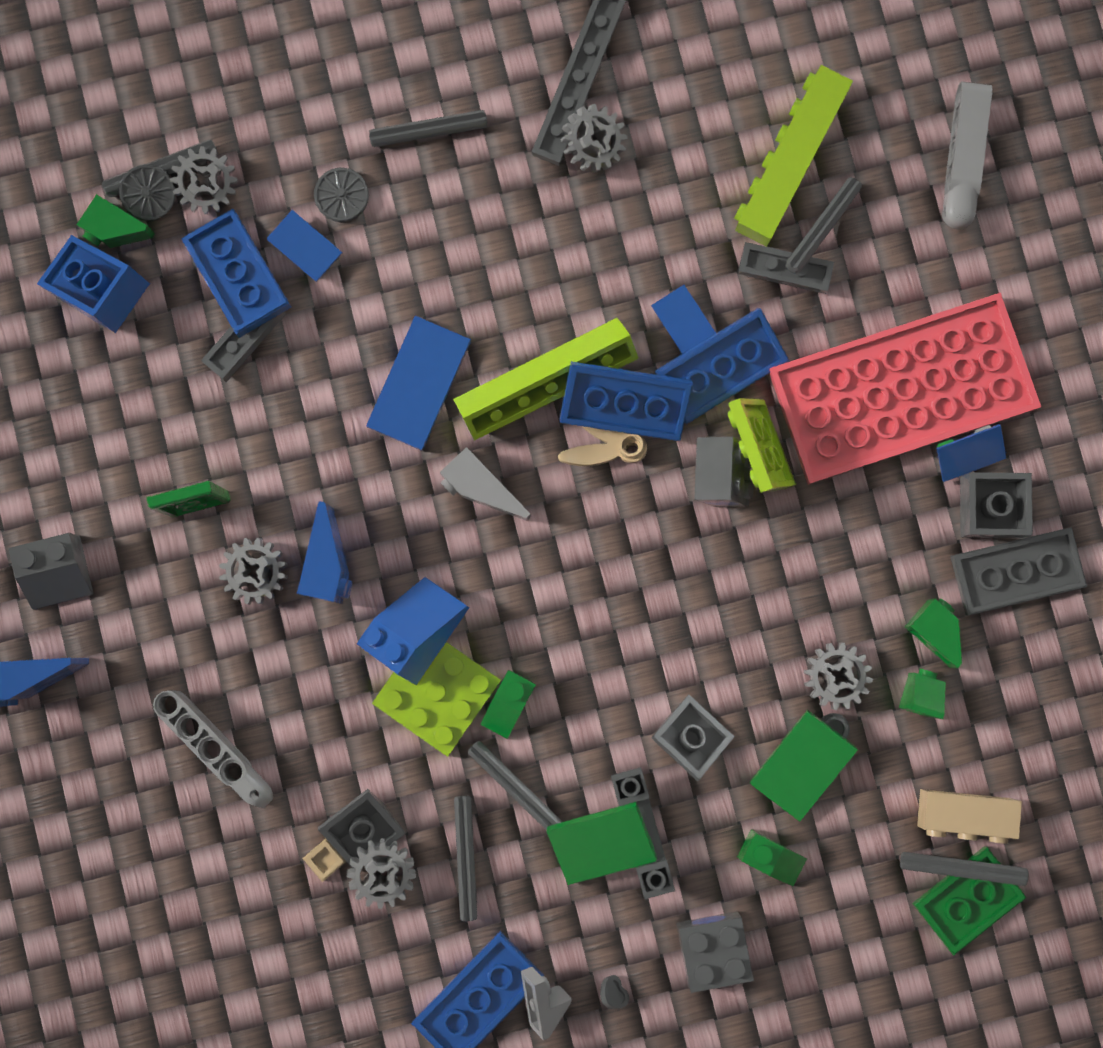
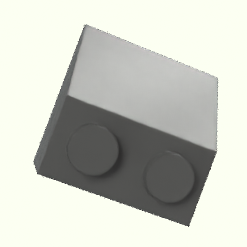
(51, 570)

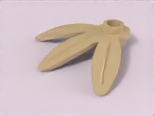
(602, 453)

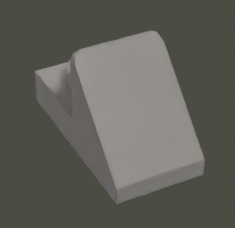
(543, 1003)

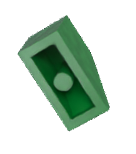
(111, 225)
(938, 631)
(924, 694)
(508, 704)
(771, 858)

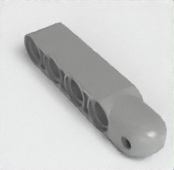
(966, 154)
(198, 743)

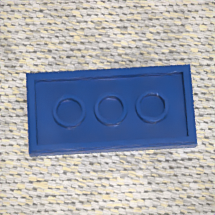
(236, 273)
(727, 362)
(418, 383)
(625, 401)
(476, 997)

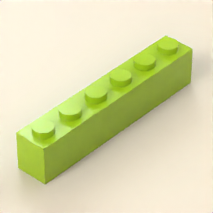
(793, 155)
(542, 379)

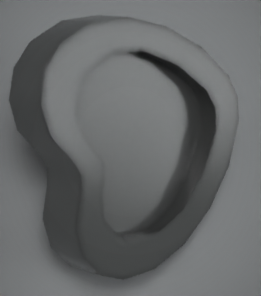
(613, 994)

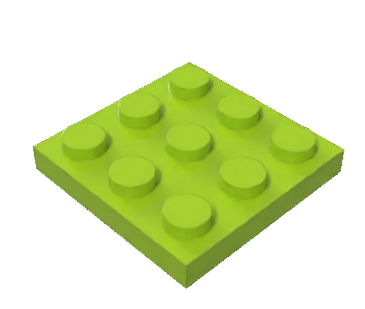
(760, 444)
(442, 701)

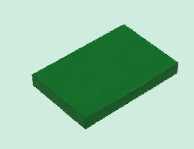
(189, 499)
(803, 765)
(602, 843)
(966, 907)

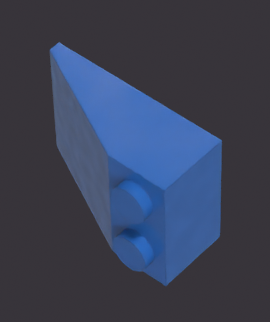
(94, 283)
(325, 564)
(413, 629)
(30, 677)

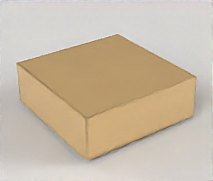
(324, 860)

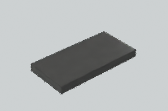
(1018, 571)

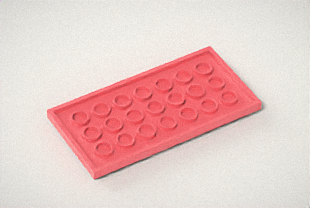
(904, 388)

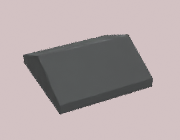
(692, 737)
(359, 822)

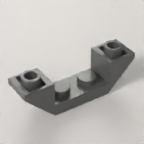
(655, 876)

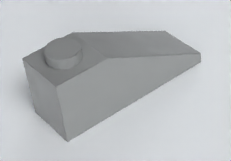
(476, 483)

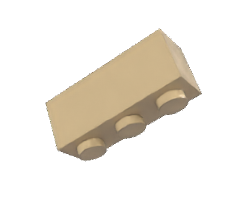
(969, 815)

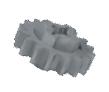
(599, 150)
(188, 165)
(242, 579)
(830, 688)
(372, 883)

